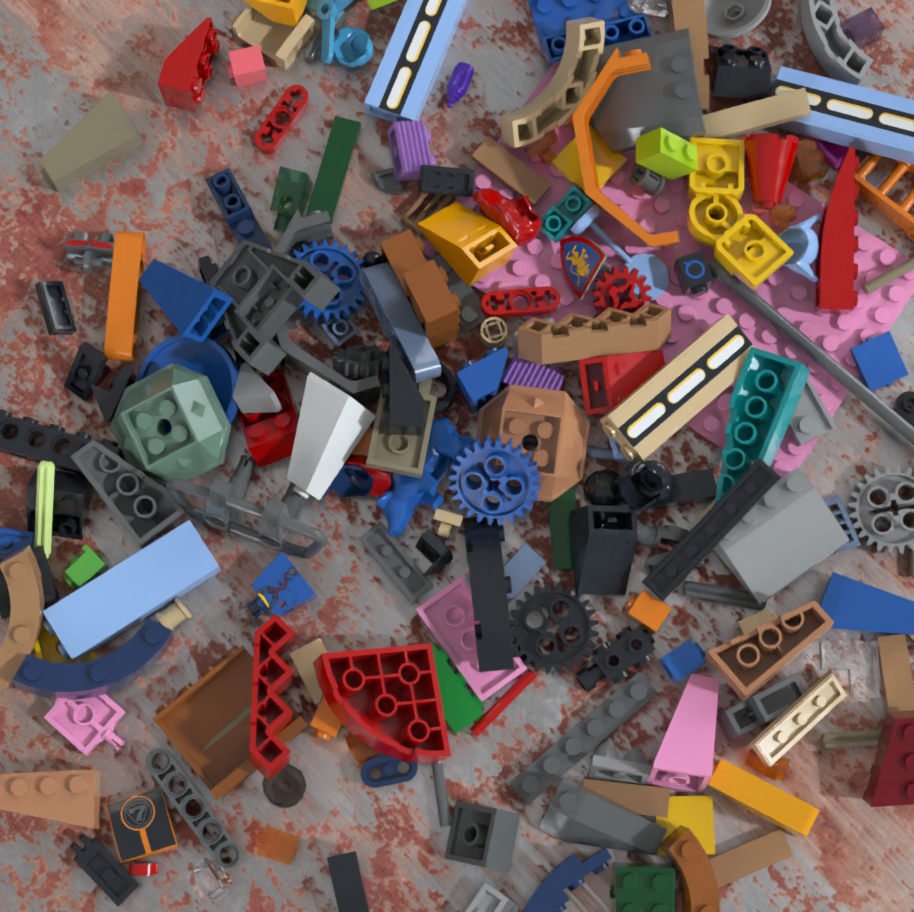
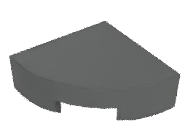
(387, 181)

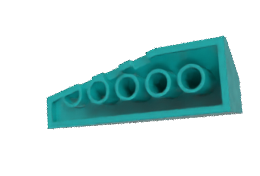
(759, 413)

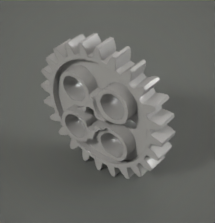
(889, 485)

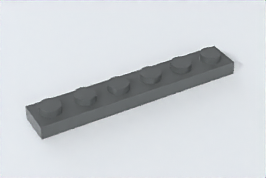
(583, 738)

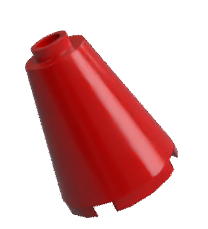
(769, 166)

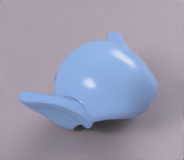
(805, 247)

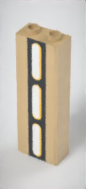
(678, 390)

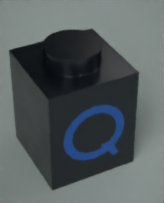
(693, 274)

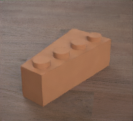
(763, 652)

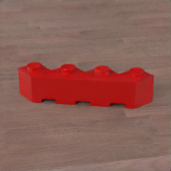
(268, 711)

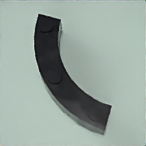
(489, 594)

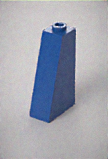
(185, 299)
(865, 607)

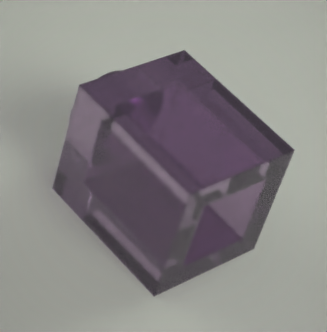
(863, 28)

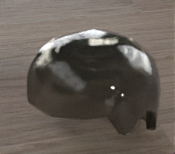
(285, 788)

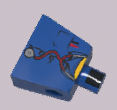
(280, 589)

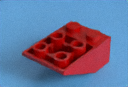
(189, 68)
(613, 377)
(272, 434)

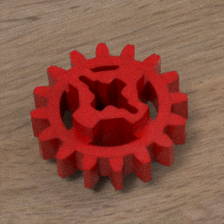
(626, 285)

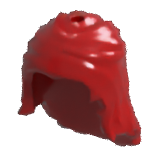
(512, 215)

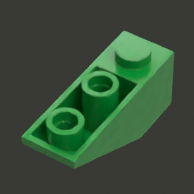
(458, 705)

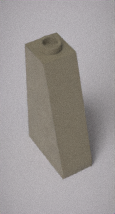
(91, 144)

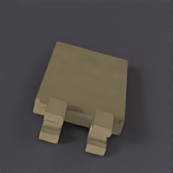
(401, 452)

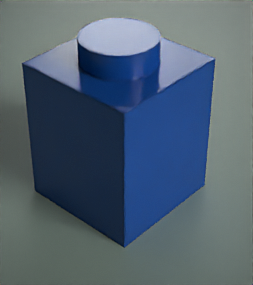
(683, 660)

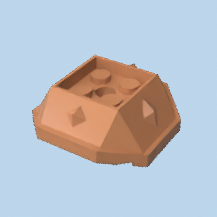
(554, 421)

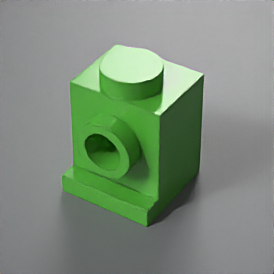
(84, 568)

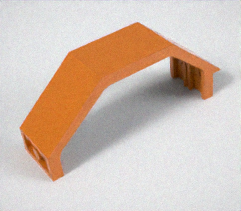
(617, 66)

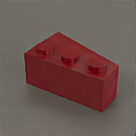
(893, 768)

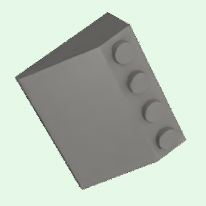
(781, 537)

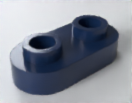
(389, 772)

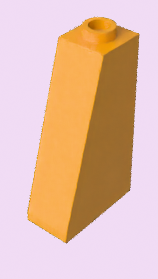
(762, 798)

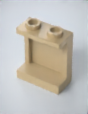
(277, 41)

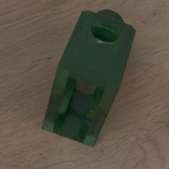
(290, 187)

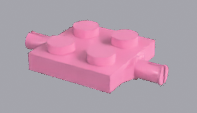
(87, 721)

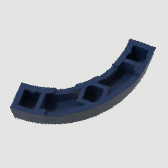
(98, 675)

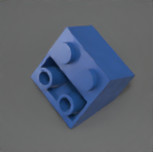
(482, 380)

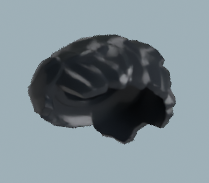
(602, 488)

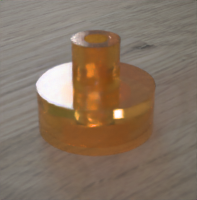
(782, 215)

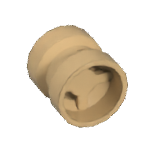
(492, 338)

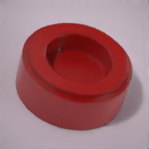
(143, 868)

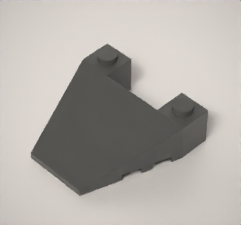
(265, 294)

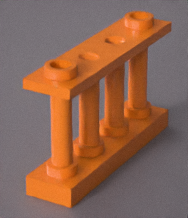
(878, 198)

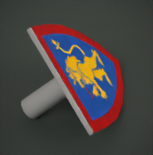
(581, 263)

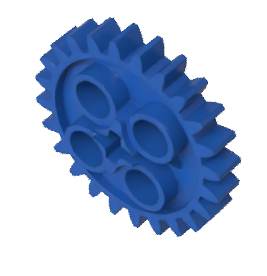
(350, 293)
(514, 467)

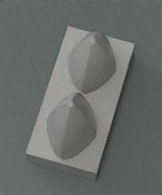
(608, 766)

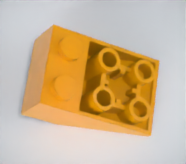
(468, 241)

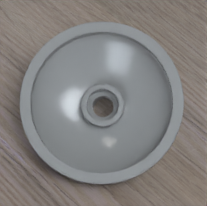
(734, 17)

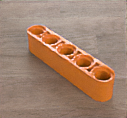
(125, 296)

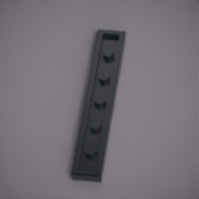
(711, 529)

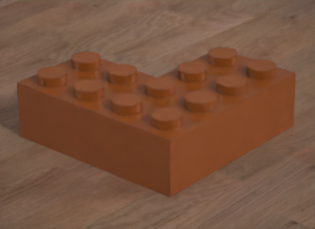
(424, 287)

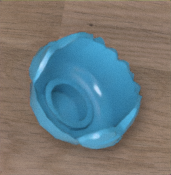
(353, 46)

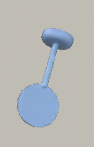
(647, 264)

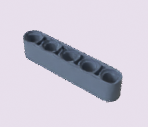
(399, 322)

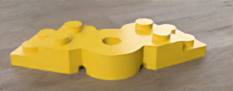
(738, 241)

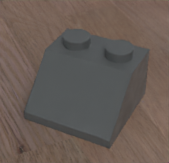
(482, 836)

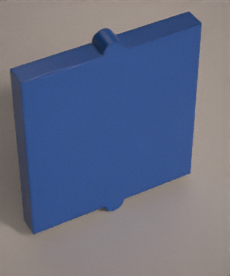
(879, 361)

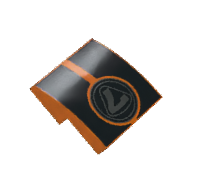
(142, 825)

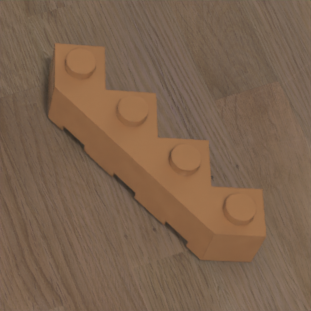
(587, 337)

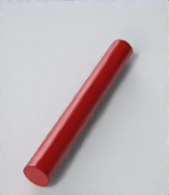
(505, 700)

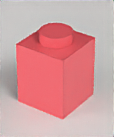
(246, 66)

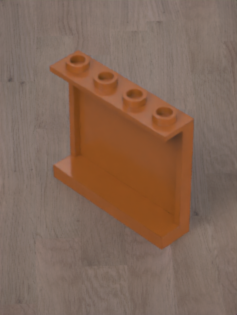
(206, 710)

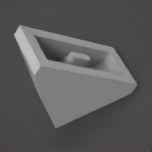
(253, 393)

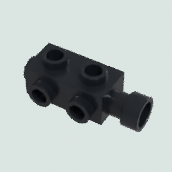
(622, 652)

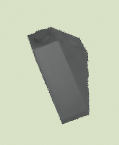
(134, 498)

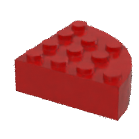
(388, 699)

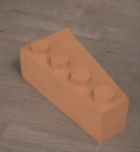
(54, 795)

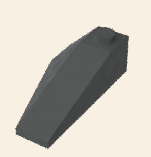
(593, 820)

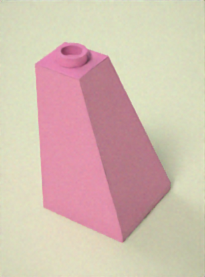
(688, 746)

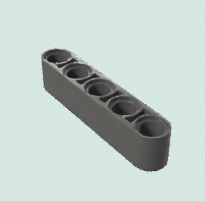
(182, 799)

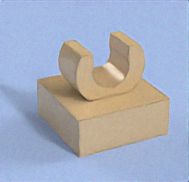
(447, 521)

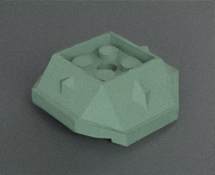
(196, 418)

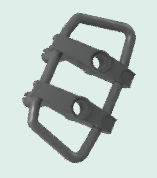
(226, 498)

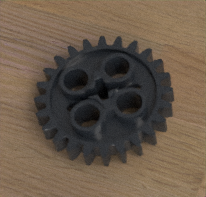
(576, 619)

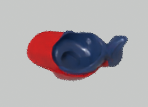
(358, 480)

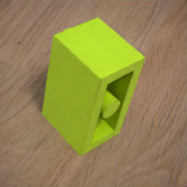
(666, 154)

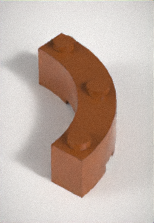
(693, 870)

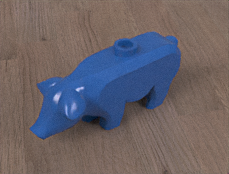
(408, 491)

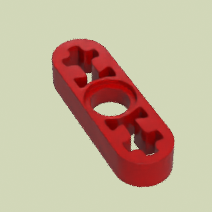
(265, 130)
(539, 309)

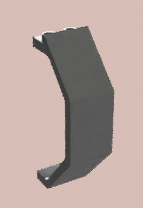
(302, 231)

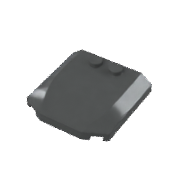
(651, 98)

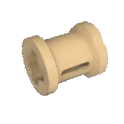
(173, 614)

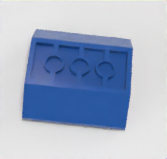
(551, 17)

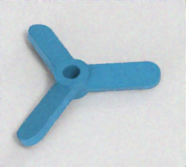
(329, 12)

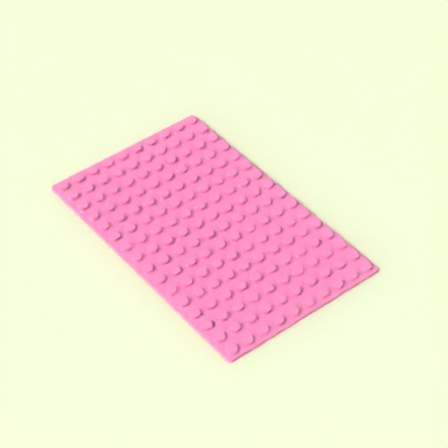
(785, 290)

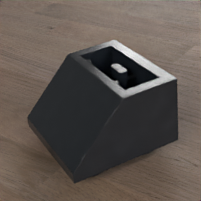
(740, 72)
(70, 504)

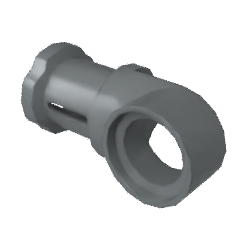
(652, 535)

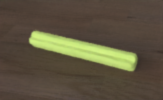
(44, 506)

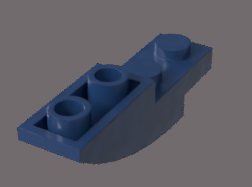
(236, 209)
(550, 893)

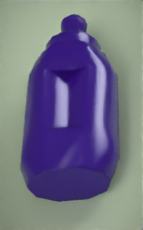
(459, 82)

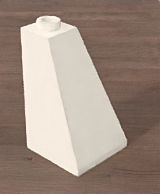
(325, 436)

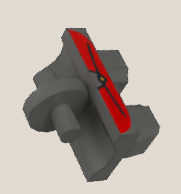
(89, 253)

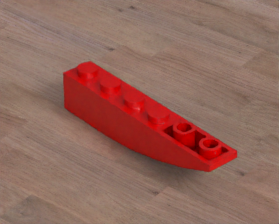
(837, 242)

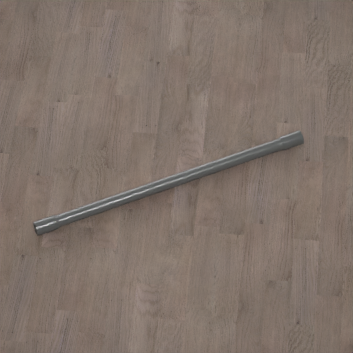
(812, 350)

